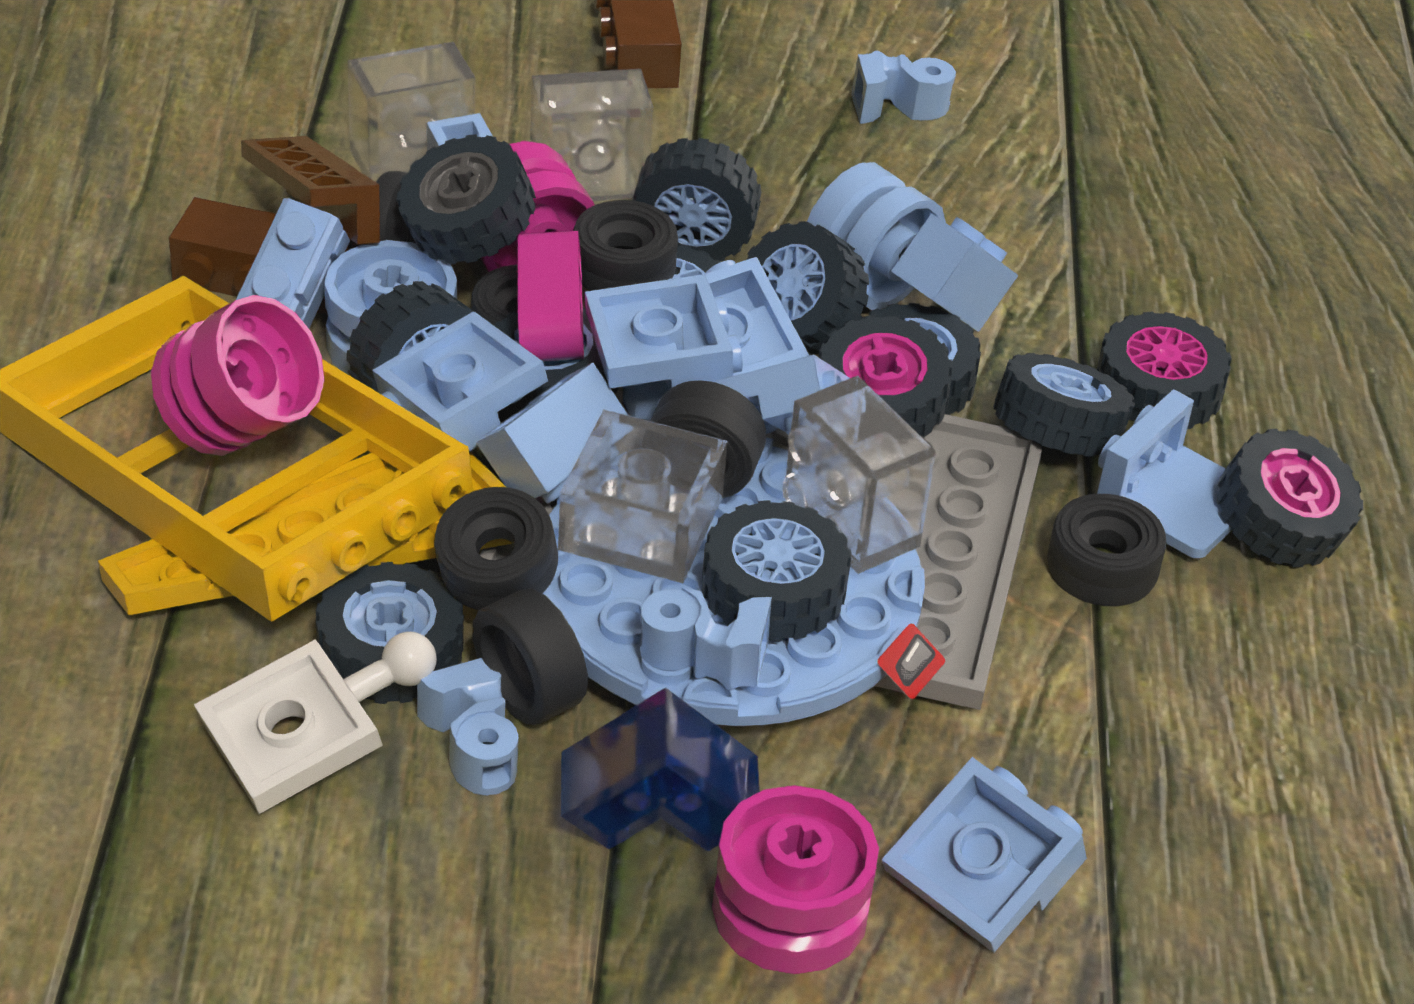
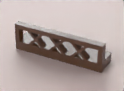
(320, 181)

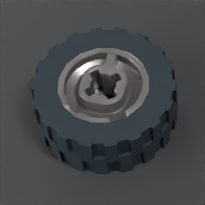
(466, 199)

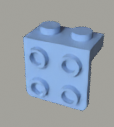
(1166, 476)

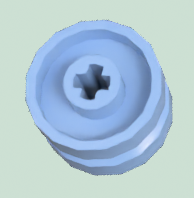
(879, 220)
(363, 276)

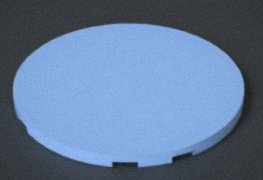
(796, 675)

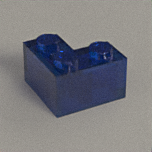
(654, 766)

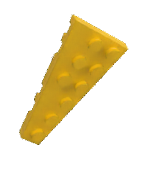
(156, 579)

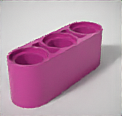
(550, 295)

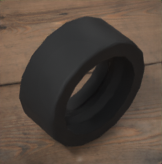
(534, 653)

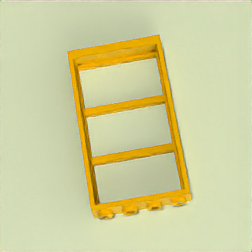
(124, 346)

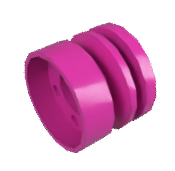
(237, 375)

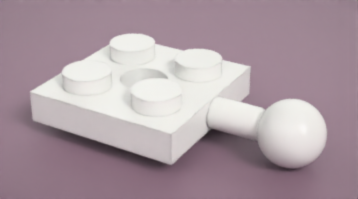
(311, 688)

